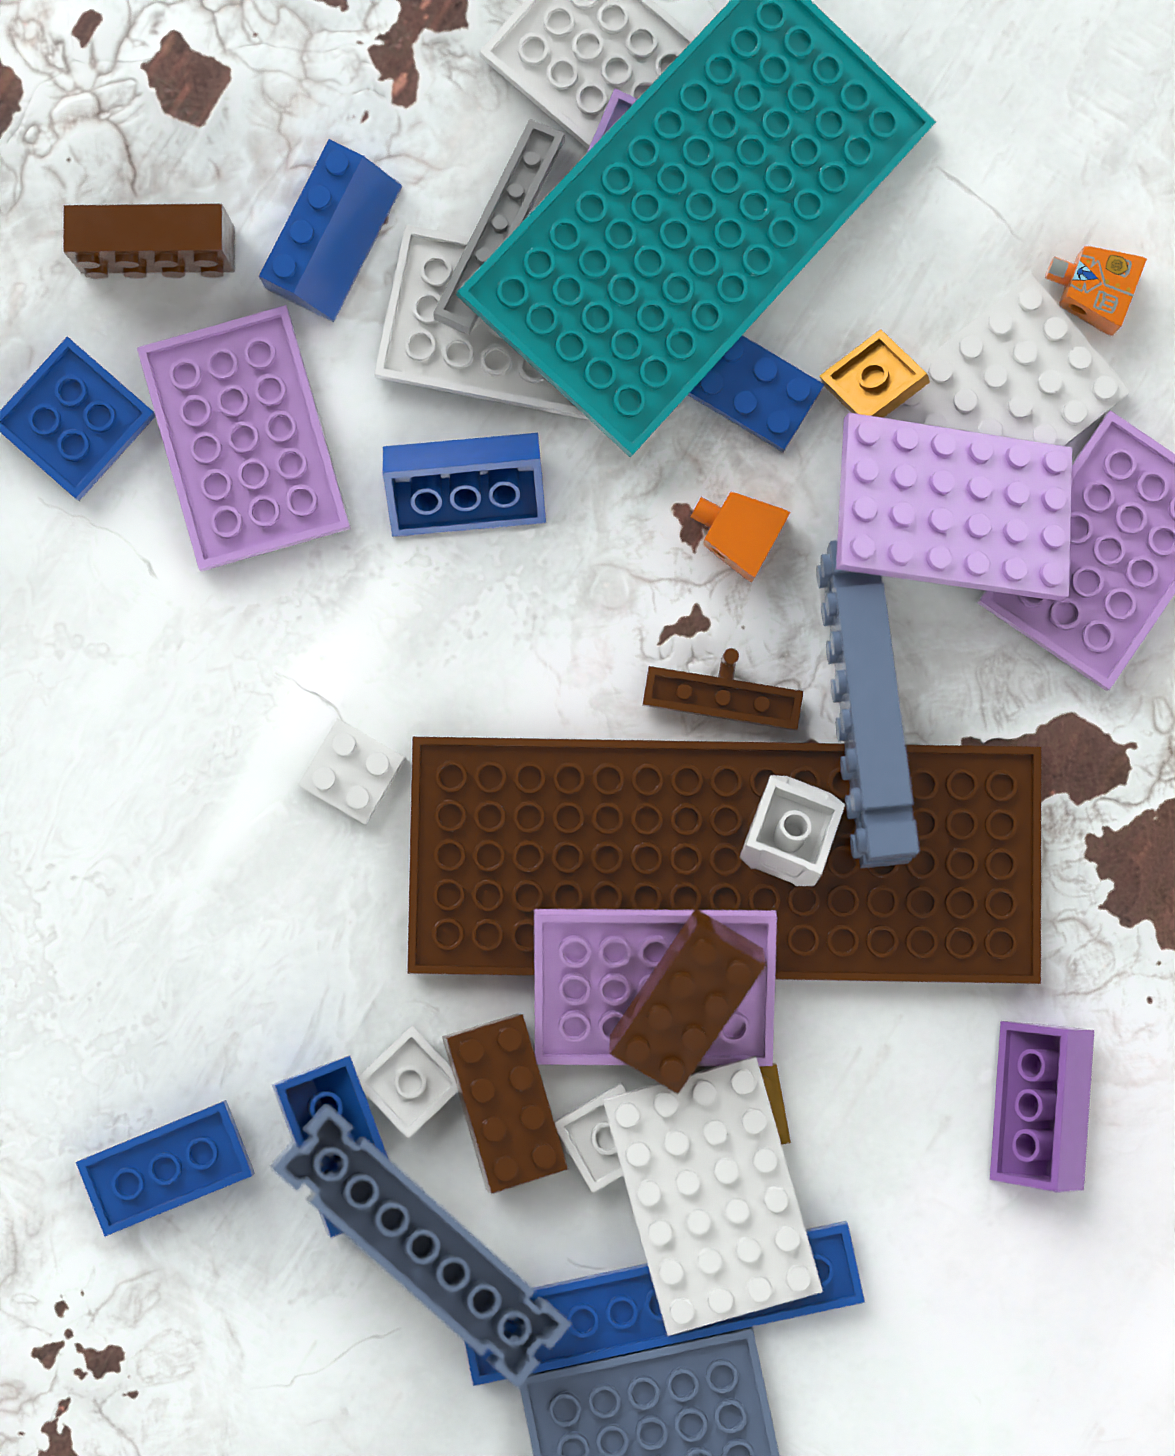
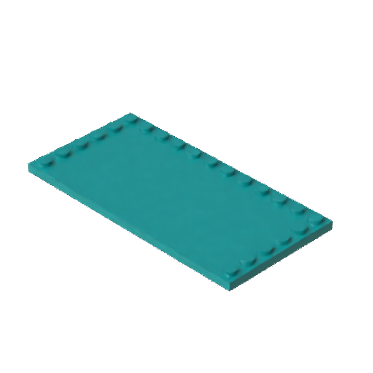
(695, 212)

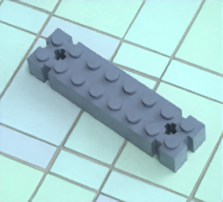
(868, 715)
(421, 1245)

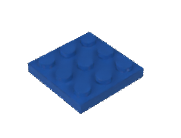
(73, 418)

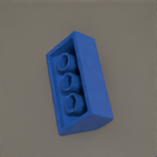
(330, 231)
(464, 484)
(335, 1086)

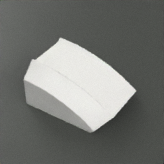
(792, 831)

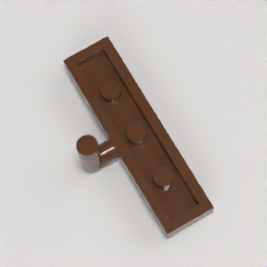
(723, 696)

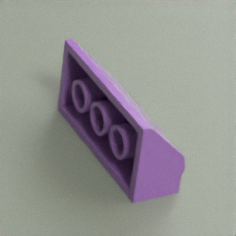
(1042, 1106)

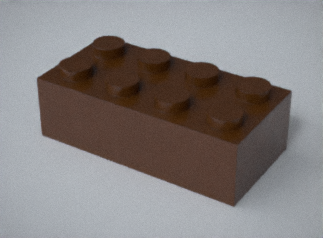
(149, 239)
(687, 1001)
(505, 1103)

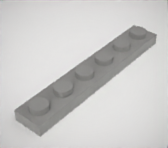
(503, 214)

